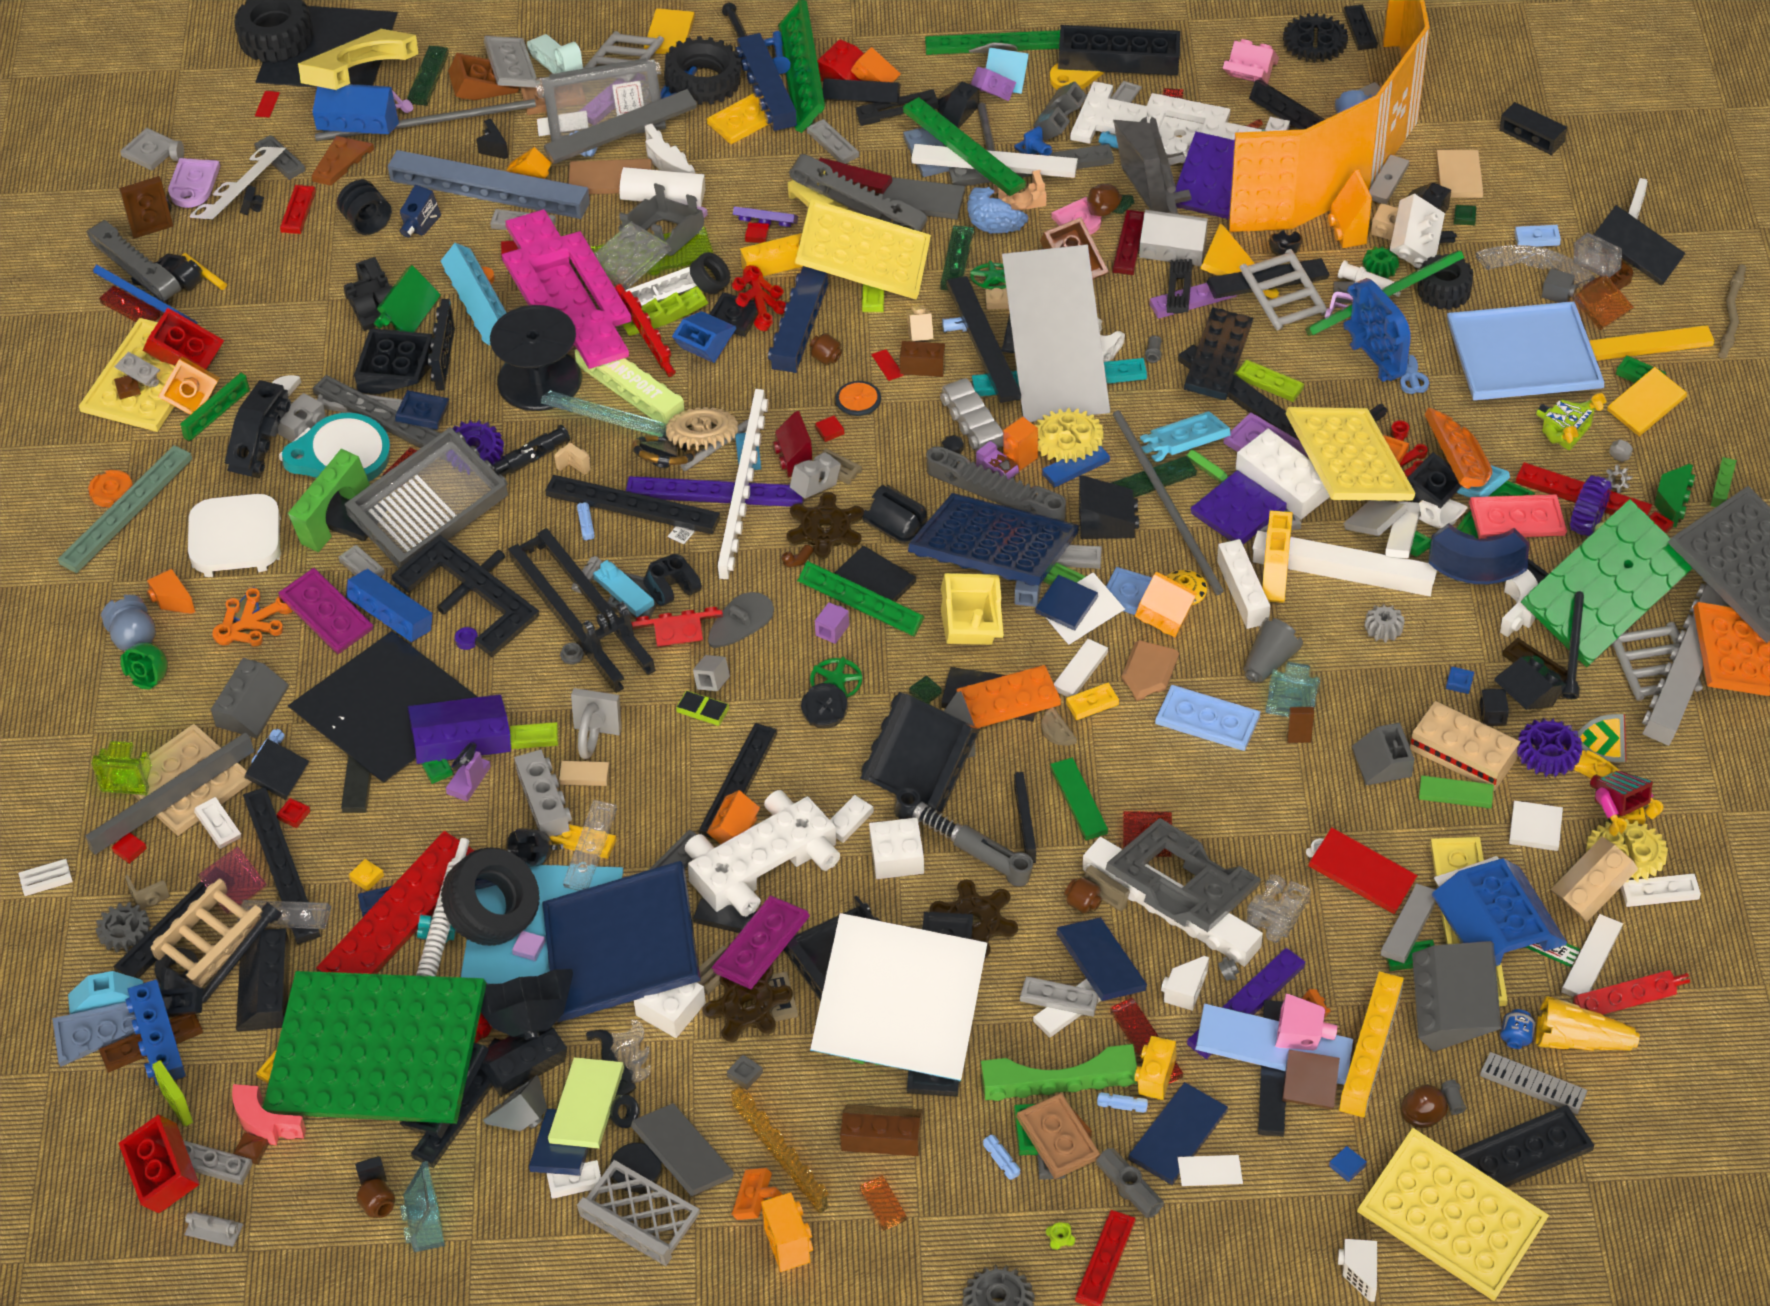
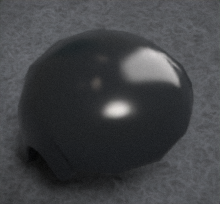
(1281, 242)

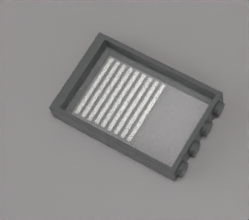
(426, 497)

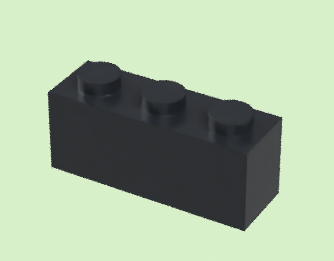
(1533, 128)

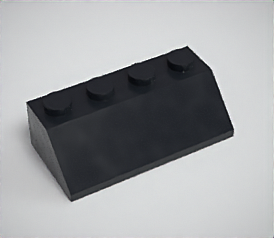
(264, 982)

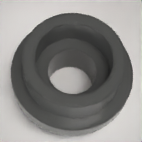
(571, 653)
(1229, 969)

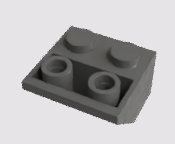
(1384, 755)

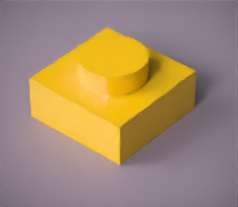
(366, 875)

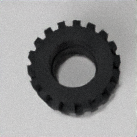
(1448, 286)

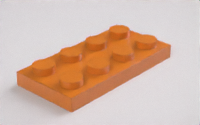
(1010, 696)

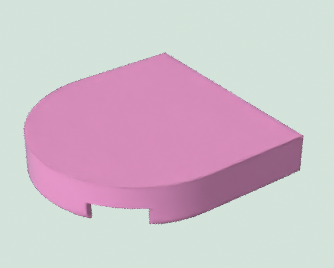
(1077, 210)

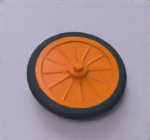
(858, 398)

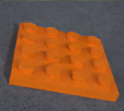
(1732, 651)

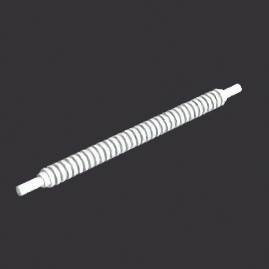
(439, 925)

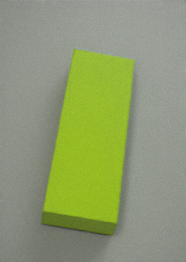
(1270, 380)

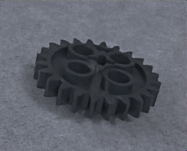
(1330, 37)

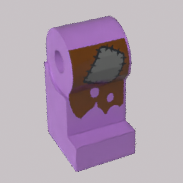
(996, 461)

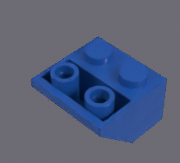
(703, 335)

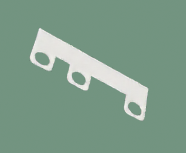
(236, 187)

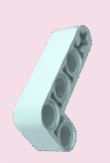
(554, 56)

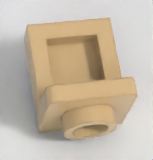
(573, 456)

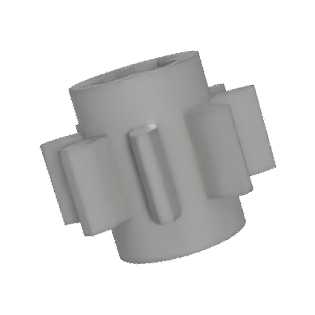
(1624, 478)

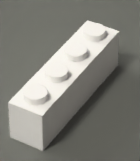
(1243, 583)

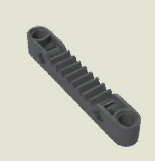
(810, 171)
(148, 274)
(944, 466)

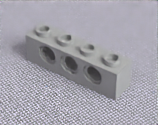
(541, 793)

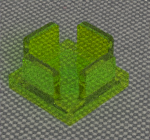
(119, 772)

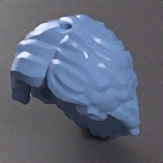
(992, 213)

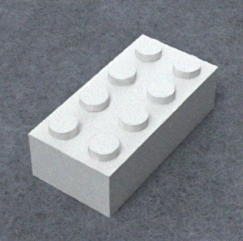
(1282, 472)

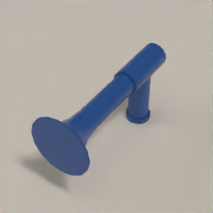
(781, 63)

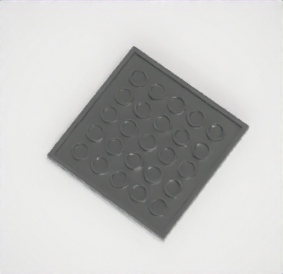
(1733, 555)

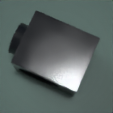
(1494, 707)

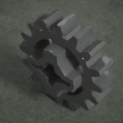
(122, 927)

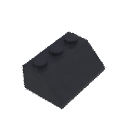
(518, 1060)

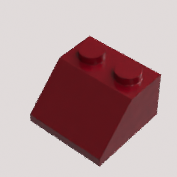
(792, 443)

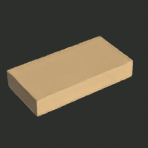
(584, 773)

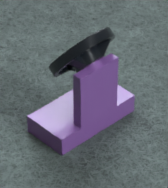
(470, 773)

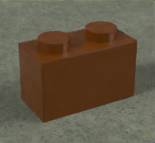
(922, 358)

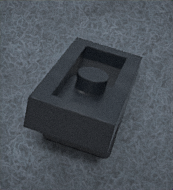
(492, 141)

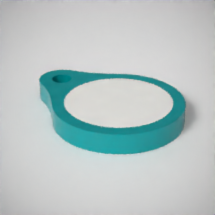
(342, 430)

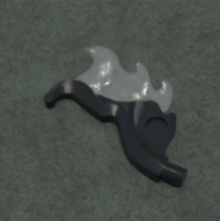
(625, 1049)

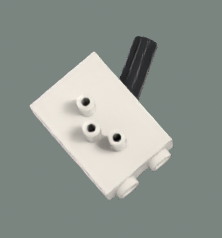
(1418, 231)

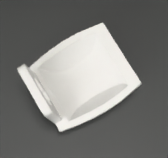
(1440, 517)

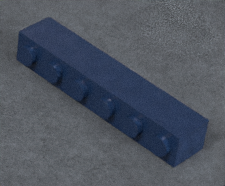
(766, 82)
(798, 320)

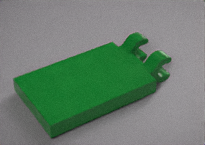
(407, 302)

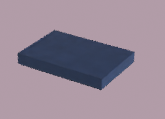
(556, 1157)

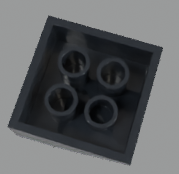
(392, 360)

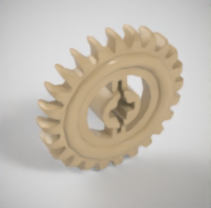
(701, 427)

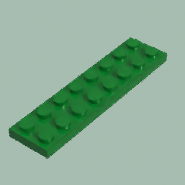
(803, 75)

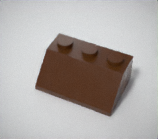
(881, 1130)

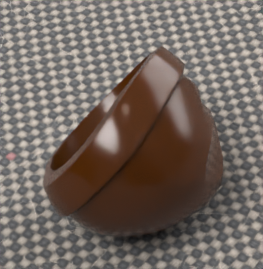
(1424, 1106)

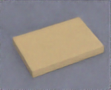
(1460, 172)

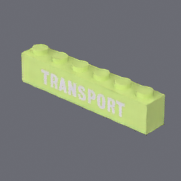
(636, 388)

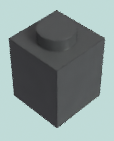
(1559, 286)

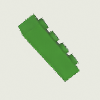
(1723, 481)

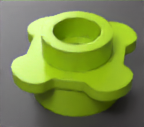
(1060, 1229)

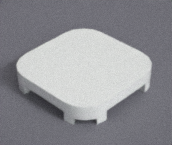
(234, 533)

